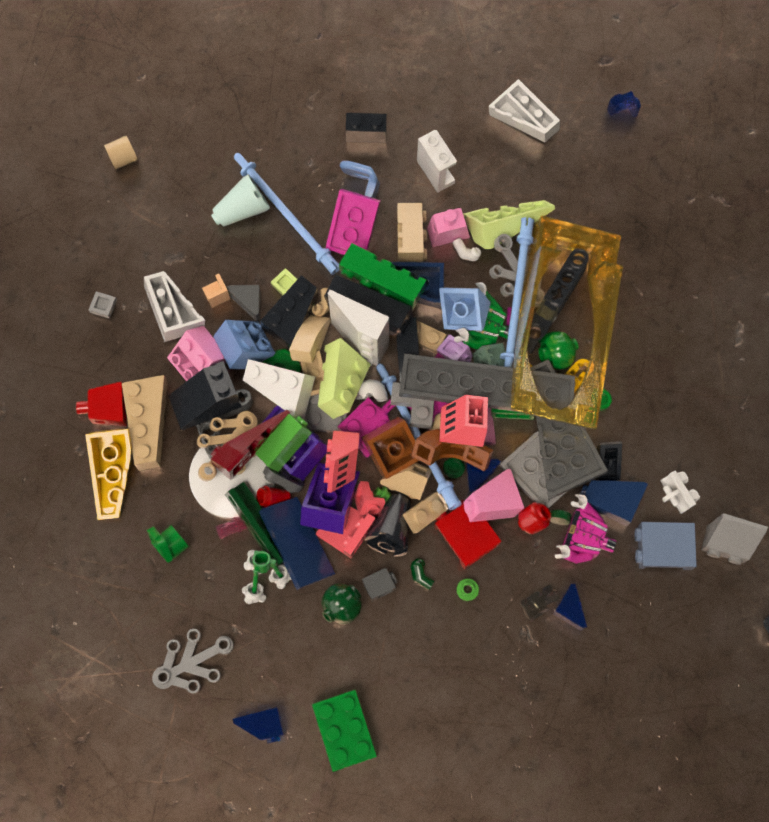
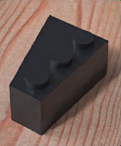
(290, 312)

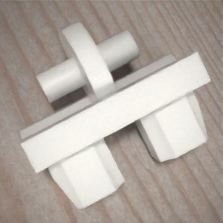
(677, 491)

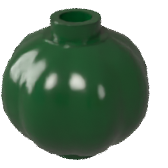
(341, 604)

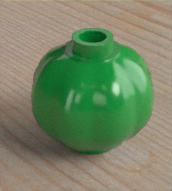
(558, 348)

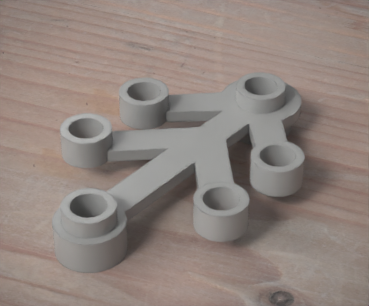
(507, 244)
(189, 663)

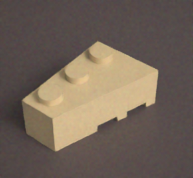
(411, 232)

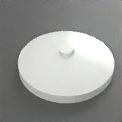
(212, 493)

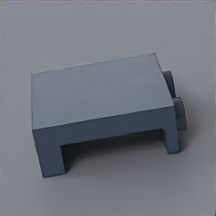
(666, 545)

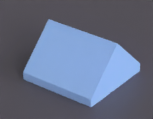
(464, 308)

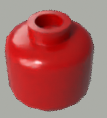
(534, 518)

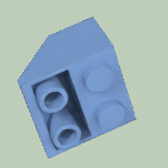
(241, 342)

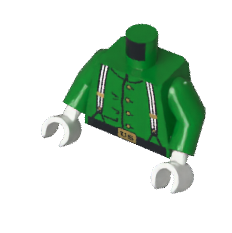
(493, 327)

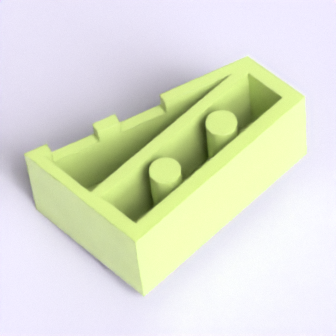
(342, 378)

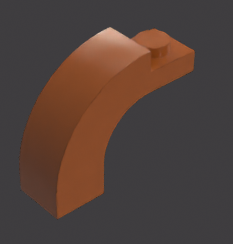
(429, 450)

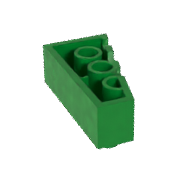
(381, 276)

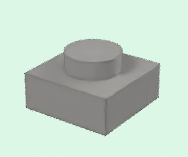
(102, 305)

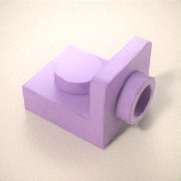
(454, 351)

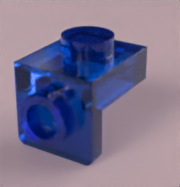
(622, 102)

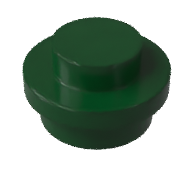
(453, 468)

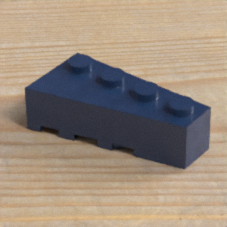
(434, 279)

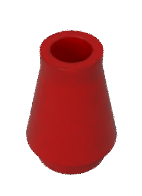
(270, 496)

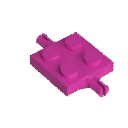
(365, 420)

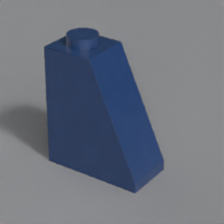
(615, 498)

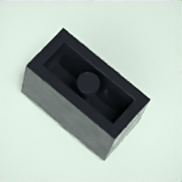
(366, 127)

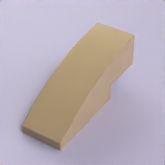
(309, 338)

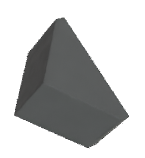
(248, 298)

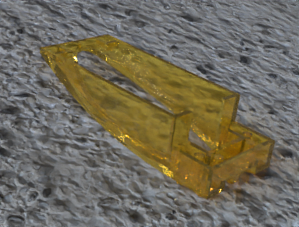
(604, 285)

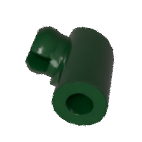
(418, 574)

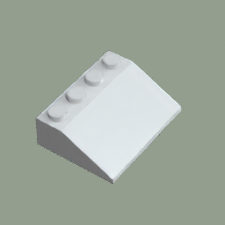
(360, 327)

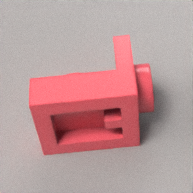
(366, 502)

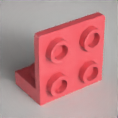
(353, 535)

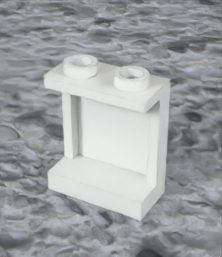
(435, 160)

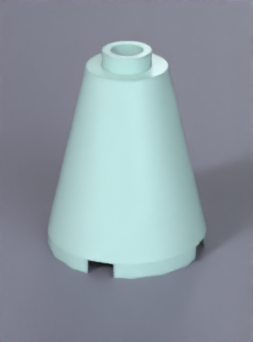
(240, 203)

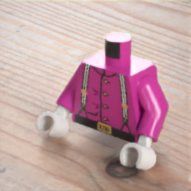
(585, 534)

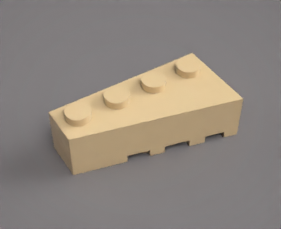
(145, 413)

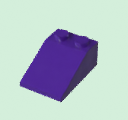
(307, 455)
(327, 509)

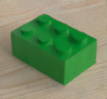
(344, 730)

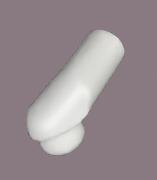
(466, 253)

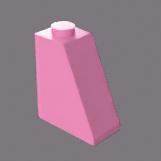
(495, 499)

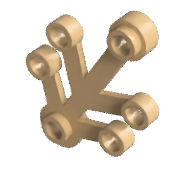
(236, 423)

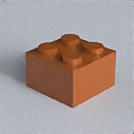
(391, 447)

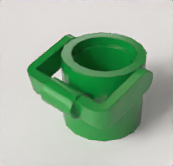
(167, 543)

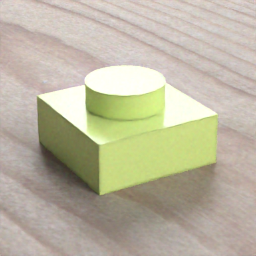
(283, 281)

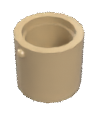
(120, 152)

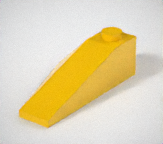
(109, 466)

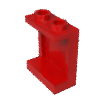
(466, 538)

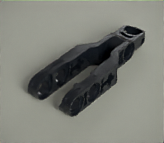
(549, 308)

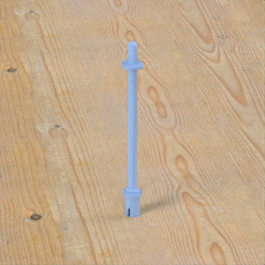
(524, 239)
(322, 254)
(444, 486)

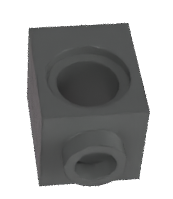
(379, 584)

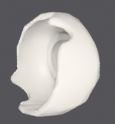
(372, 388)

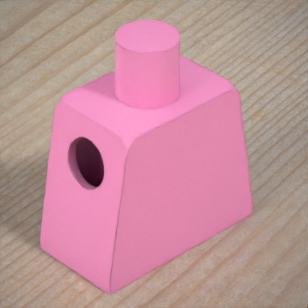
(448, 227)

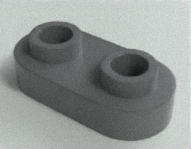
(283, 478)

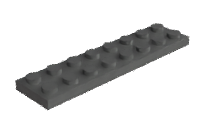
(450, 379)

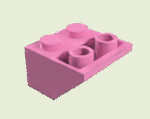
(194, 352)

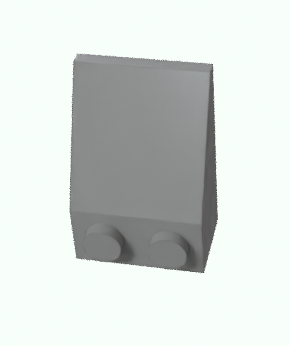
(732, 538)

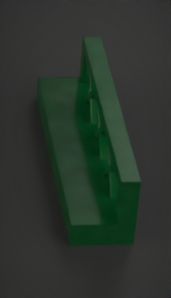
(248, 511)

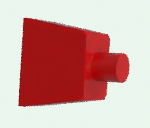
(105, 405)

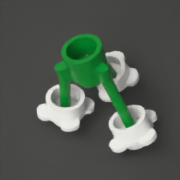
(261, 563)

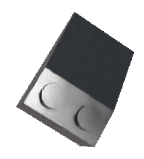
(204, 397)

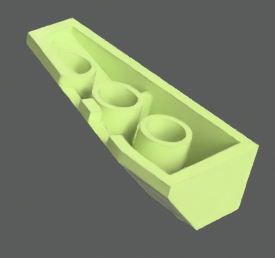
(487, 225)

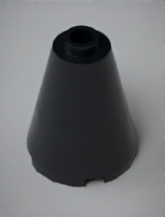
(390, 528)

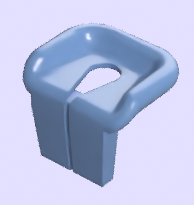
(363, 172)

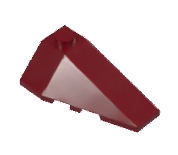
(241, 449)

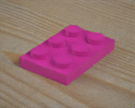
(352, 221)

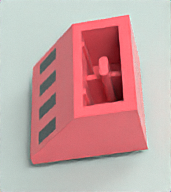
(464, 421)
(341, 460)

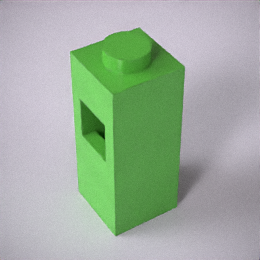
(283, 442)

